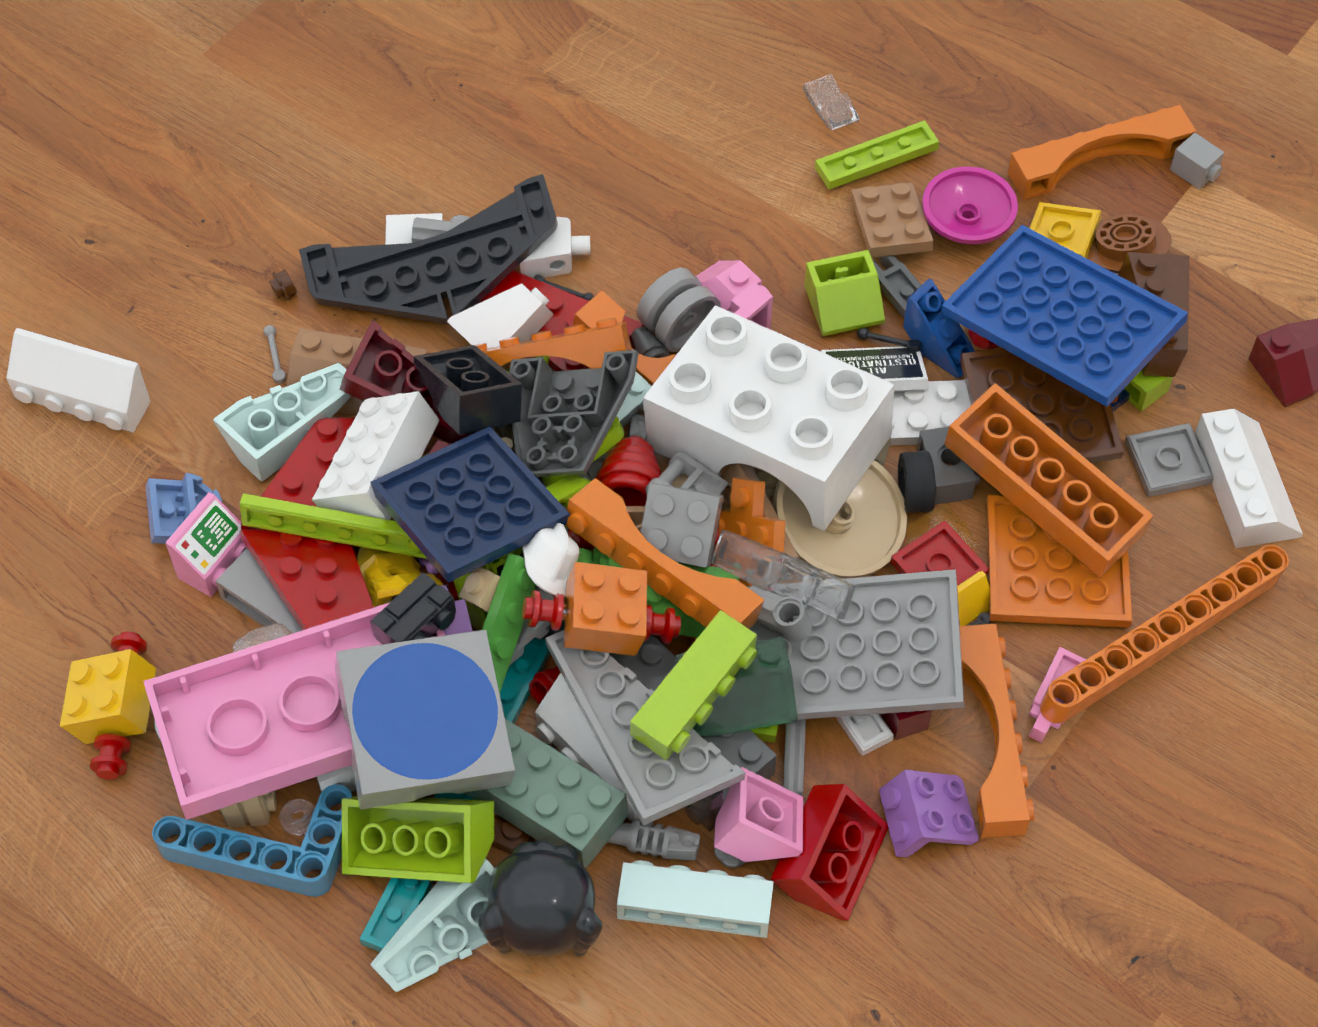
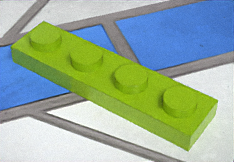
(876, 154)

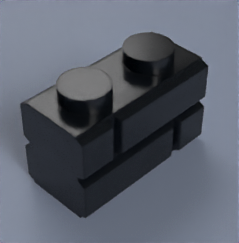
(415, 613)

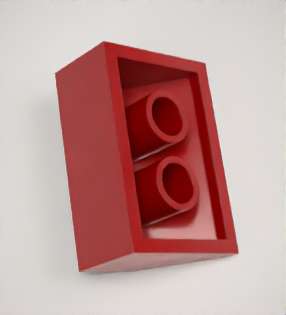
(837, 852)

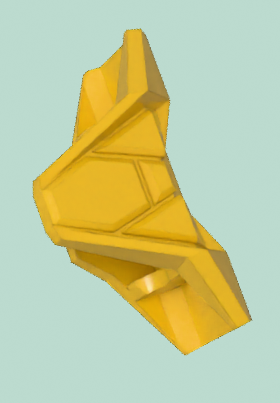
(377, 570)

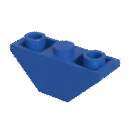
(939, 336)

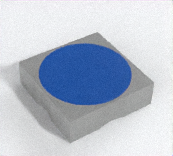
(424, 718)

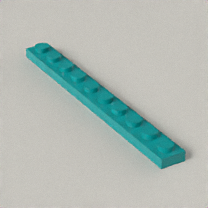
(405, 895)

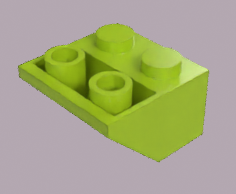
(844, 292)

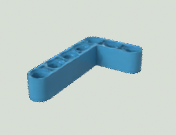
(263, 851)

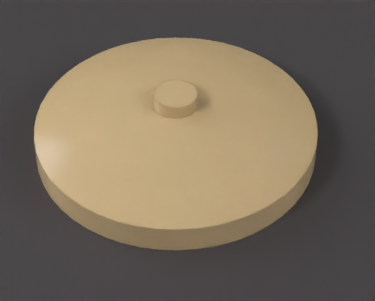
(859, 536)

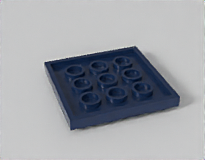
(468, 503)

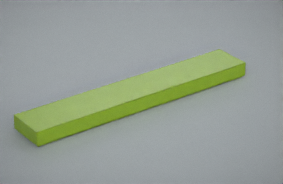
(326, 524)

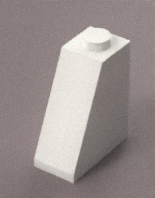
(504, 316)

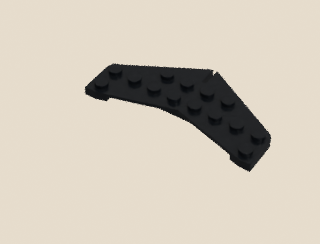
(455, 265)

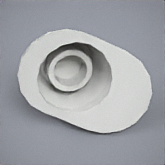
(551, 558)

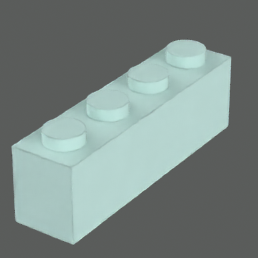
(695, 899)

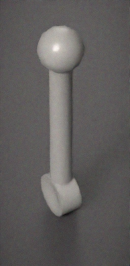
(278, 375)

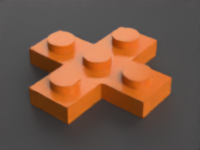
(747, 516)

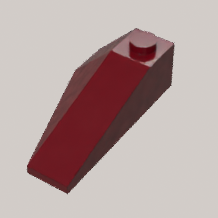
(1288, 360)

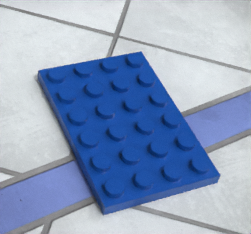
(1064, 314)

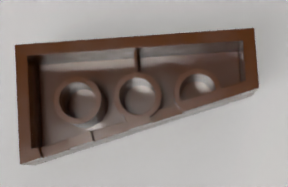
(1168, 279)

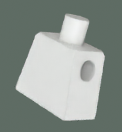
(556, 252)

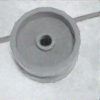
(675, 307)

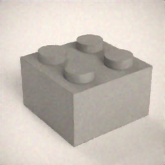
(682, 523)

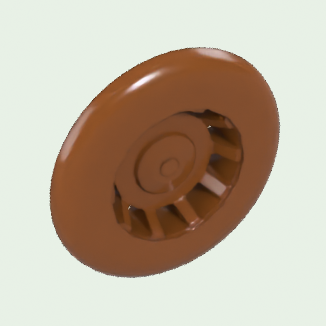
(1127, 234)

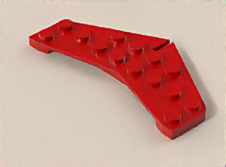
(311, 575)

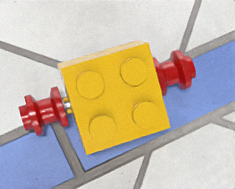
(109, 702)

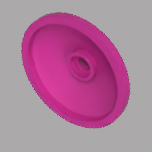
(969, 205)

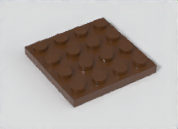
(1066, 411)

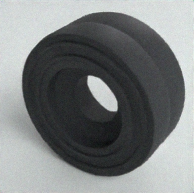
(917, 481)

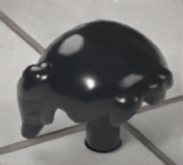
(541, 902)

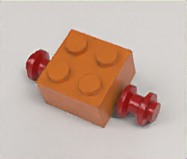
(603, 610)

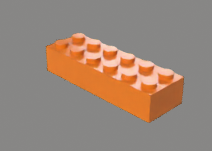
(1048, 480)

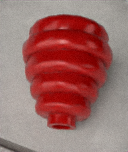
(630, 470)

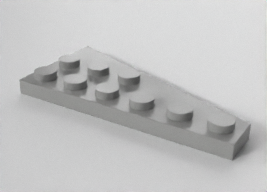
(609, 701)

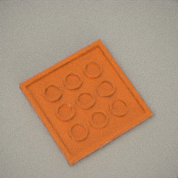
(1045, 583)

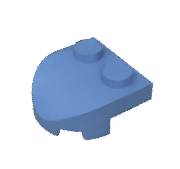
(172, 502)

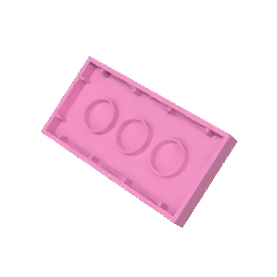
(258, 715)

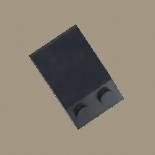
(470, 389)

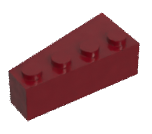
(386, 369)

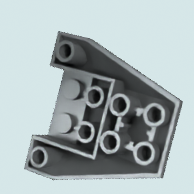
(568, 411)

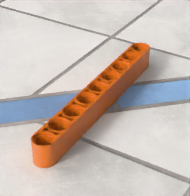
(1257, 572)

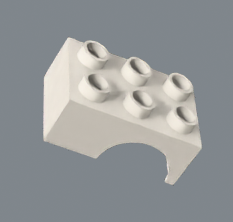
(772, 406)

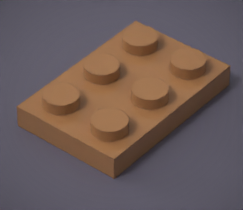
(891, 220)

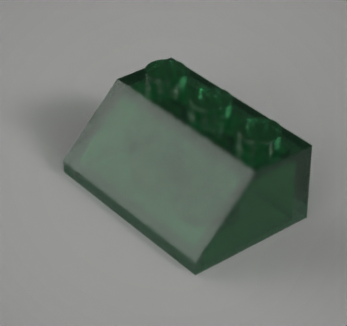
(759, 696)

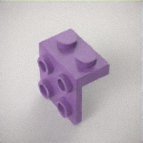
(925, 810)

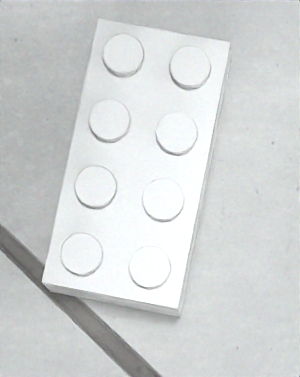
(380, 440)

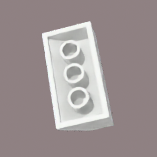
(77, 381)
(1246, 479)
(564, 725)

